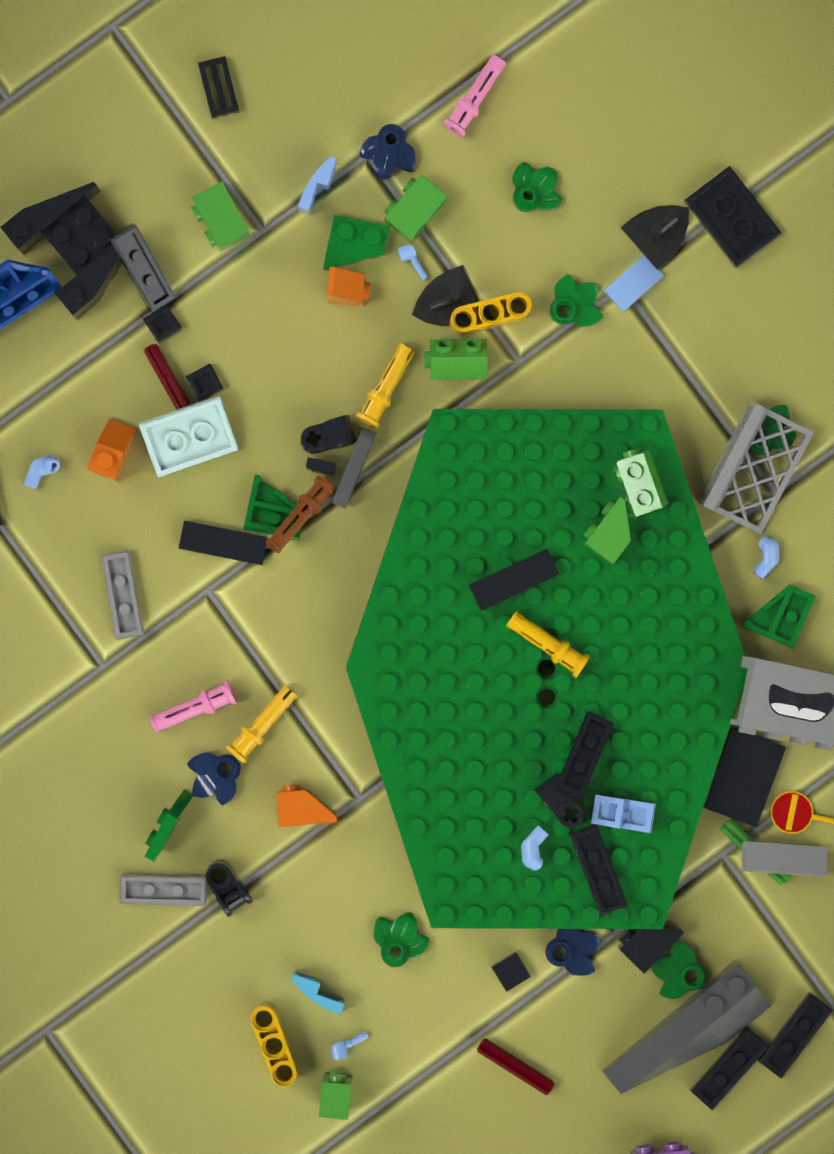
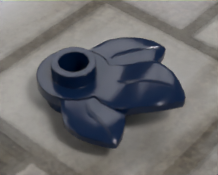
(389, 156)
(212, 779)
(577, 949)

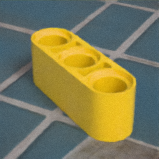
(500, 304)
(274, 1058)

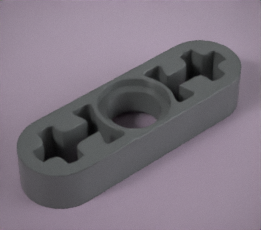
(354, 467)

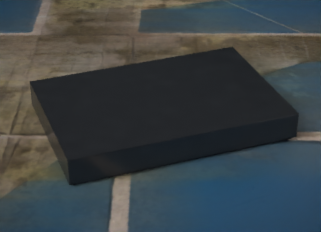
(732, 217)
(744, 777)

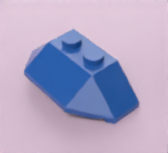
(23, 288)

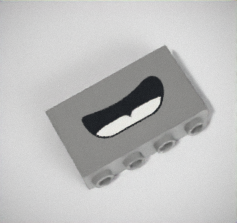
(787, 703)

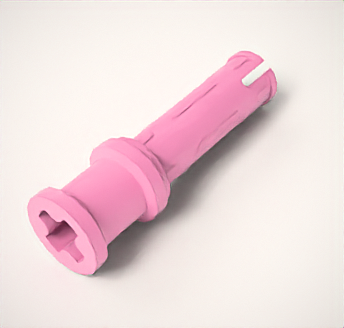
(470, 109)
(206, 702)

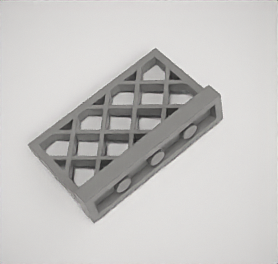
(733, 456)

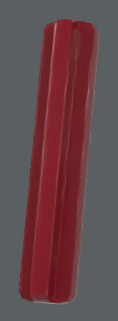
(166, 376)
(515, 1066)

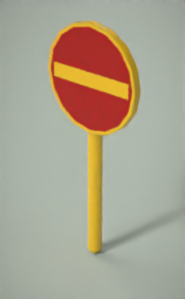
(794, 812)

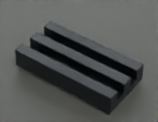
(224, 111)

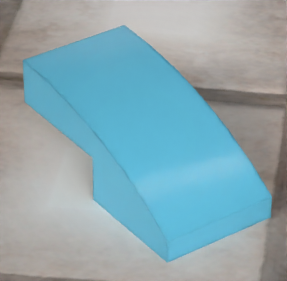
(310, 987)

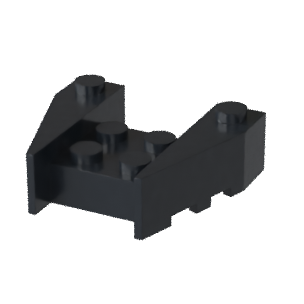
(80, 239)

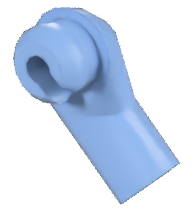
(39, 468)
(770, 557)
(530, 849)

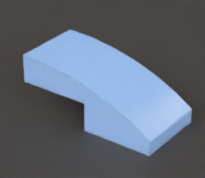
(321, 179)
(633, 283)
(623, 813)

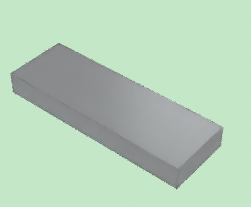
(122, 595)
(784, 859)
(163, 890)

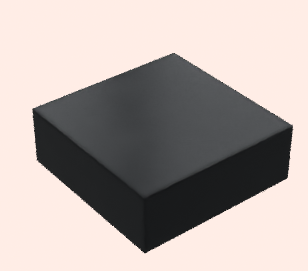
(162, 323)
(204, 383)
(321, 466)
(510, 971)

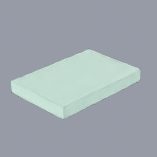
(188, 436)

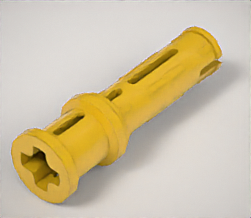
(380, 397)
(559, 651)
(252, 735)

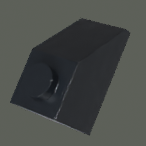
(646, 946)

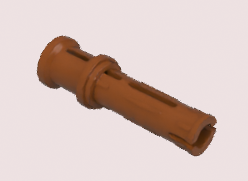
(310, 505)

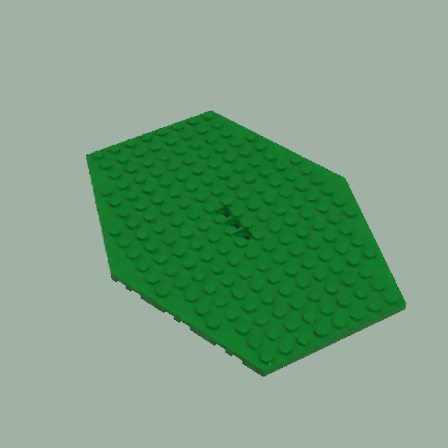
(458, 690)

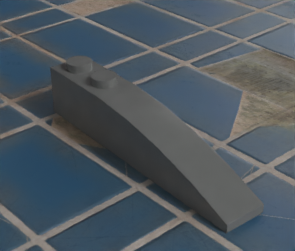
(694, 1028)

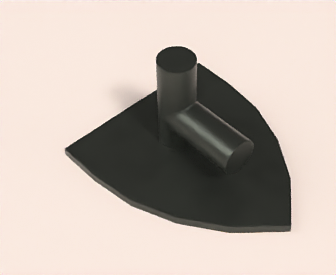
(658, 232)
(443, 297)

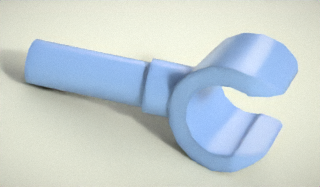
(407, 253)
(339, 1048)

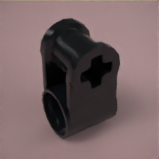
(333, 433)
(558, 802)
(228, 889)

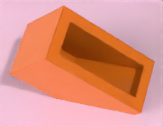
(347, 287)
(111, 450)
(301, 808)

